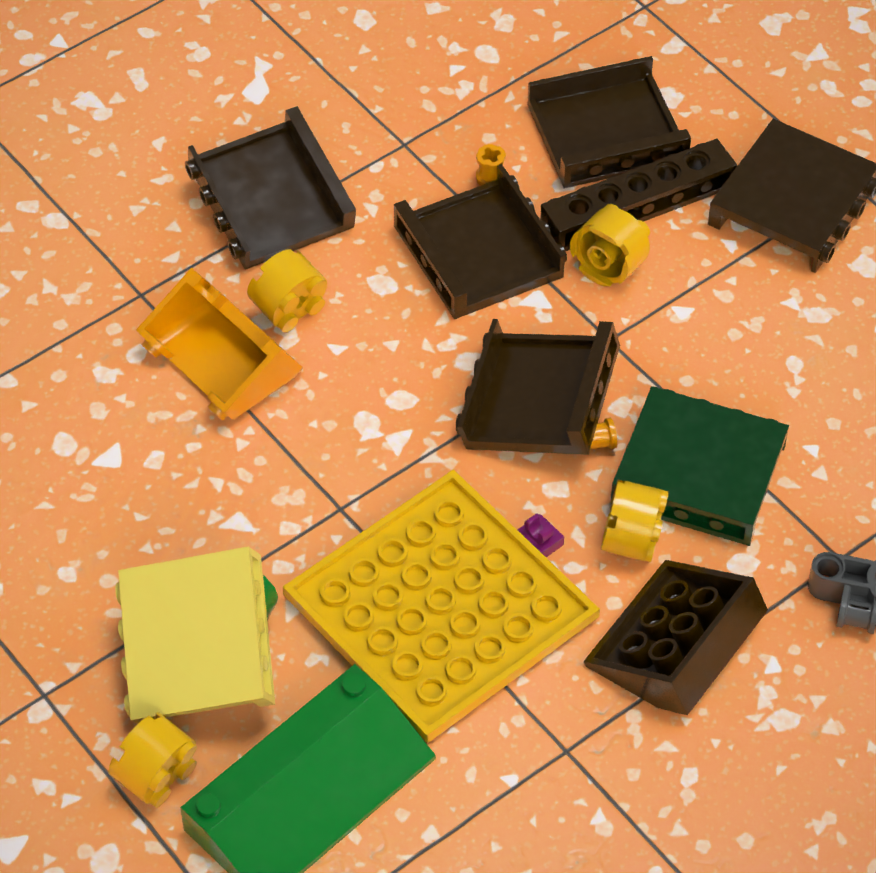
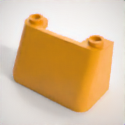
(216, 346)

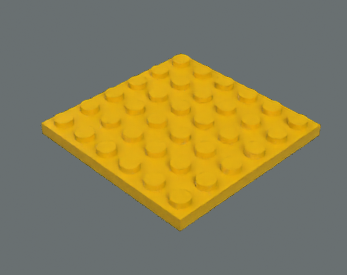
(441, 603)

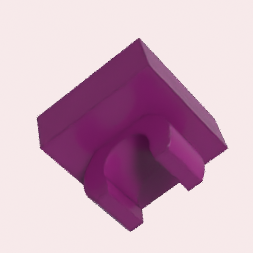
(542, 534)

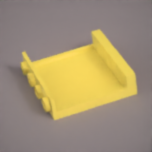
(195, 634)

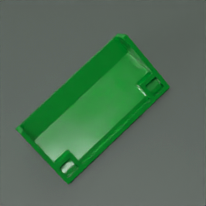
(308, 781)

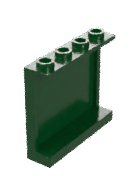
(707, 459)

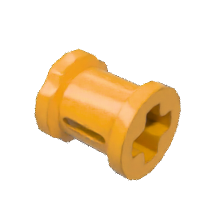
(488, 158)
(605, 435)

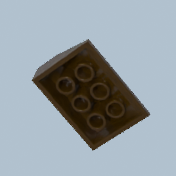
(678, 634)

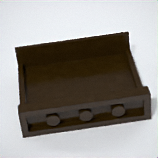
(604, 121)
(272, 191)
(796, 191)
(481, 245)
(538, 391)

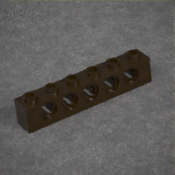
(645, 190)

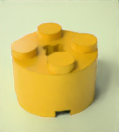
(610, 245)
(288, 289)
(634, 520)
(154, 759)

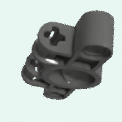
(849, 584)

